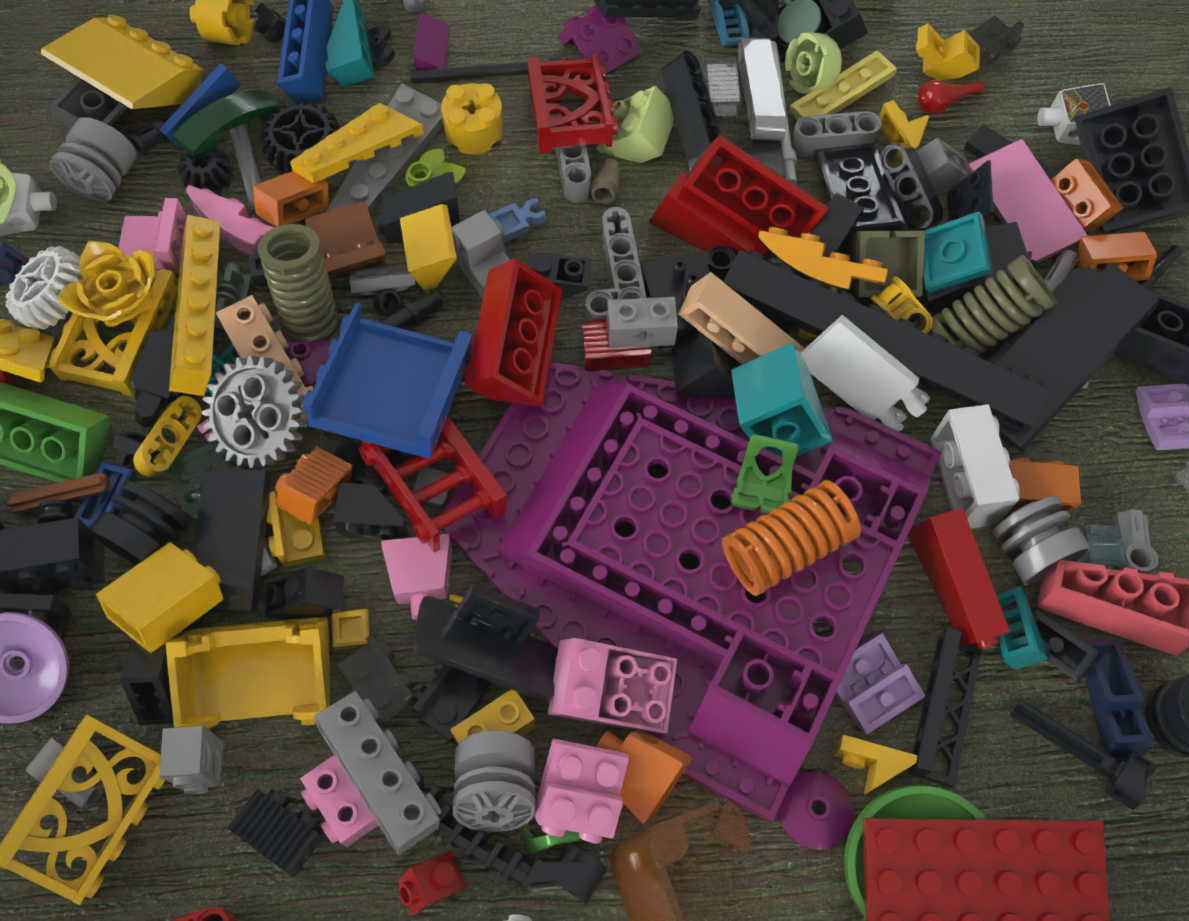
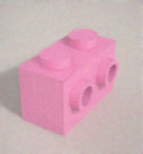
(338, 801)

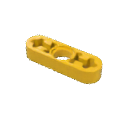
(155, 440)

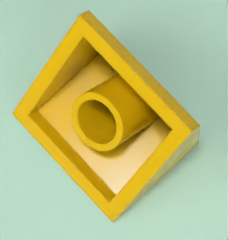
(428, 245)

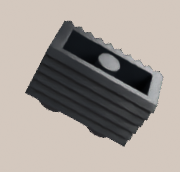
(276, 831)

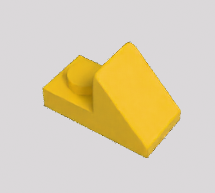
(898, 129)
(882, 761)

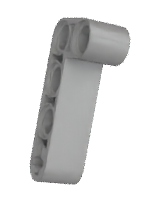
(618, 265)

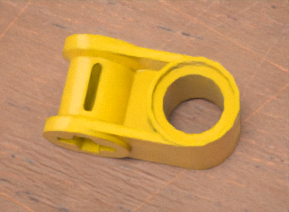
(901, 303)

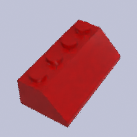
(752, 191)
(514, 335)

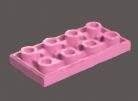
(1028, 197)

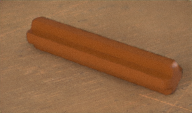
(65, 490)

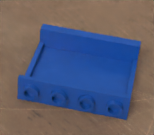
(387, 385)

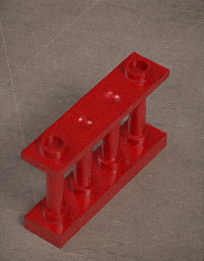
(468, 470)

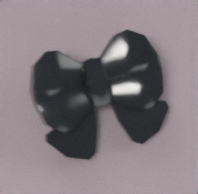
(380, 52)

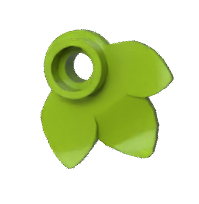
(430, 166)

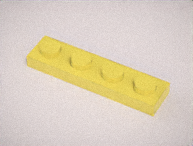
(848, 87)

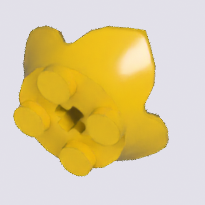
(111, 284)

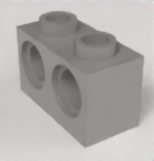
(191, 758)

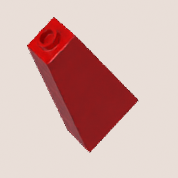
(701, 223)
(959, 577)

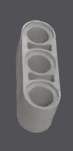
(834, 131)
(574, 172)

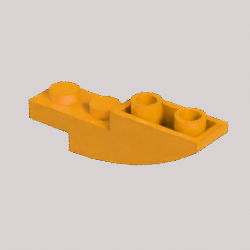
(808, 258)

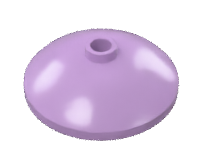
(39, 683)

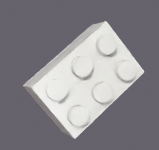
(975, 465)

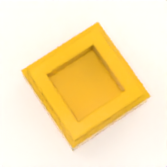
(350, 629)

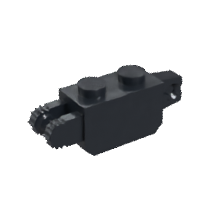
(152, 377)

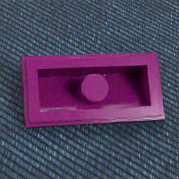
(431, 43)

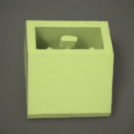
(642, 126)

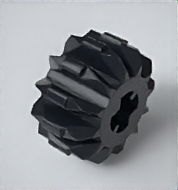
(206, 170)

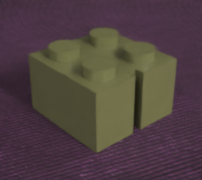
(900, 253)

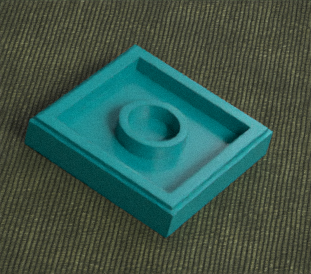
(956, 253)

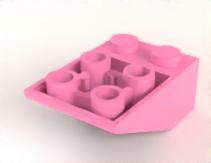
(612, 686)

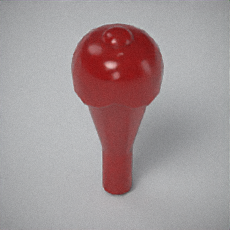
(936, 95)

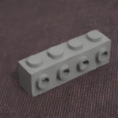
(378, 772)

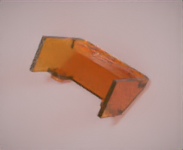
(641, 862)

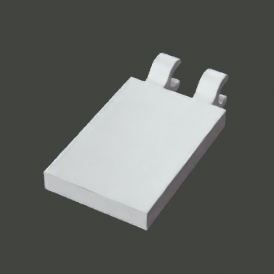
(864, 374)

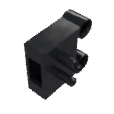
(677, 274)

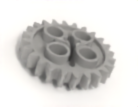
(254, 411)

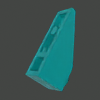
(349, 47)

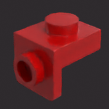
(430, 883)

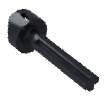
(1124, 775)

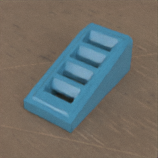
(720, 23)

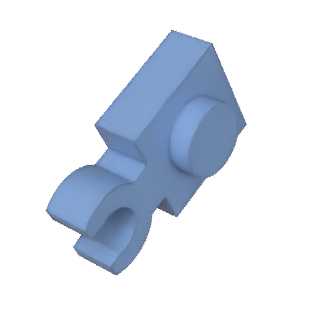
(516, 221)

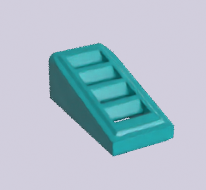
(1025, 649)

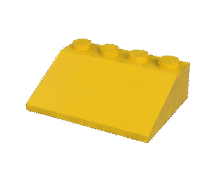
(126, 63)

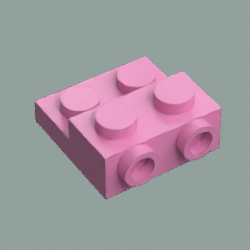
(581, 791)

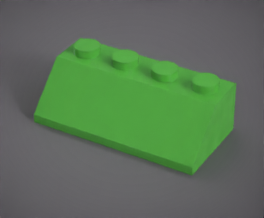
(50, 435)

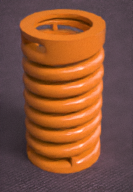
(791, 537)

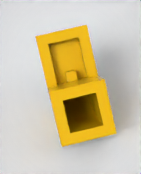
(948, 57)

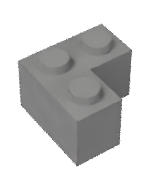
(479, 248)

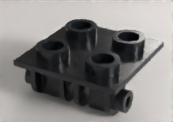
(972, 194)

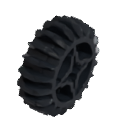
(295, 131)

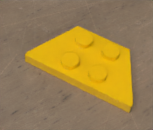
(24, 351)

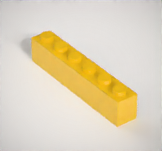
(195, 307)

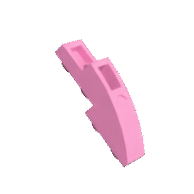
(235, 225)

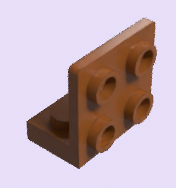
(347, 239)

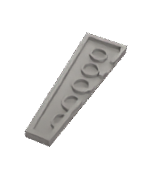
(370, 177)

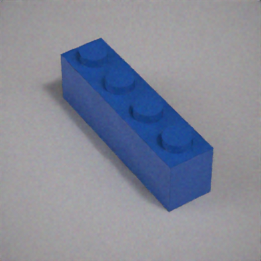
(305, 50)

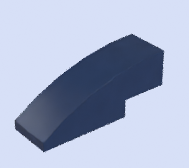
(1117, 701)

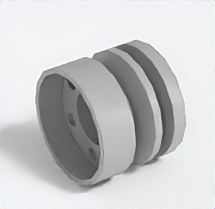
(93, 159)
(1038, 534)
(494, 781)

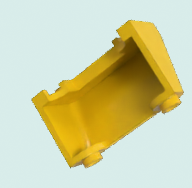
(250, 672)

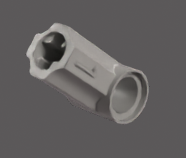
(1136, 540)
(44, 760)

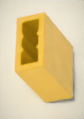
(161, 596)

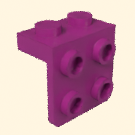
(602, 36)

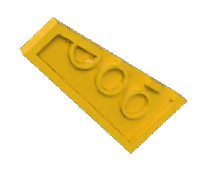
(355, 141)

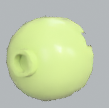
(813, 62)

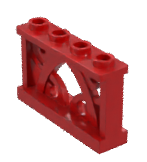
(565, 130)

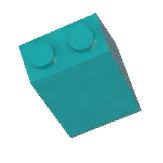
(780, 400)

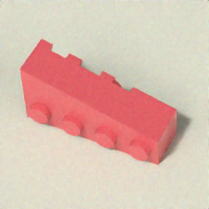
(1121, 602)

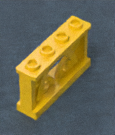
(80, 328)
(29, 836)

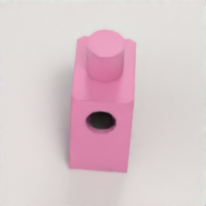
(418, 570)

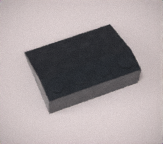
(1140, 157)

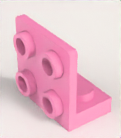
(156, 234)

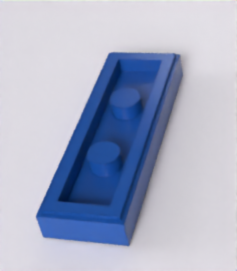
(214, 87)

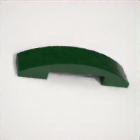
(203, 128)

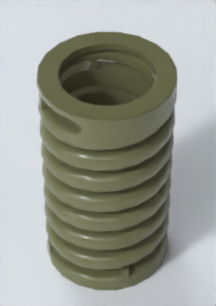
(298, 282)
(1037, 297)

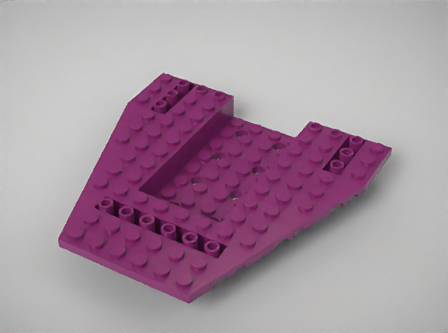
(746, 672)

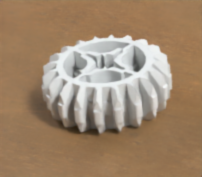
(38, 286)

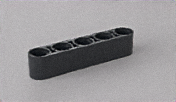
(690, 105)

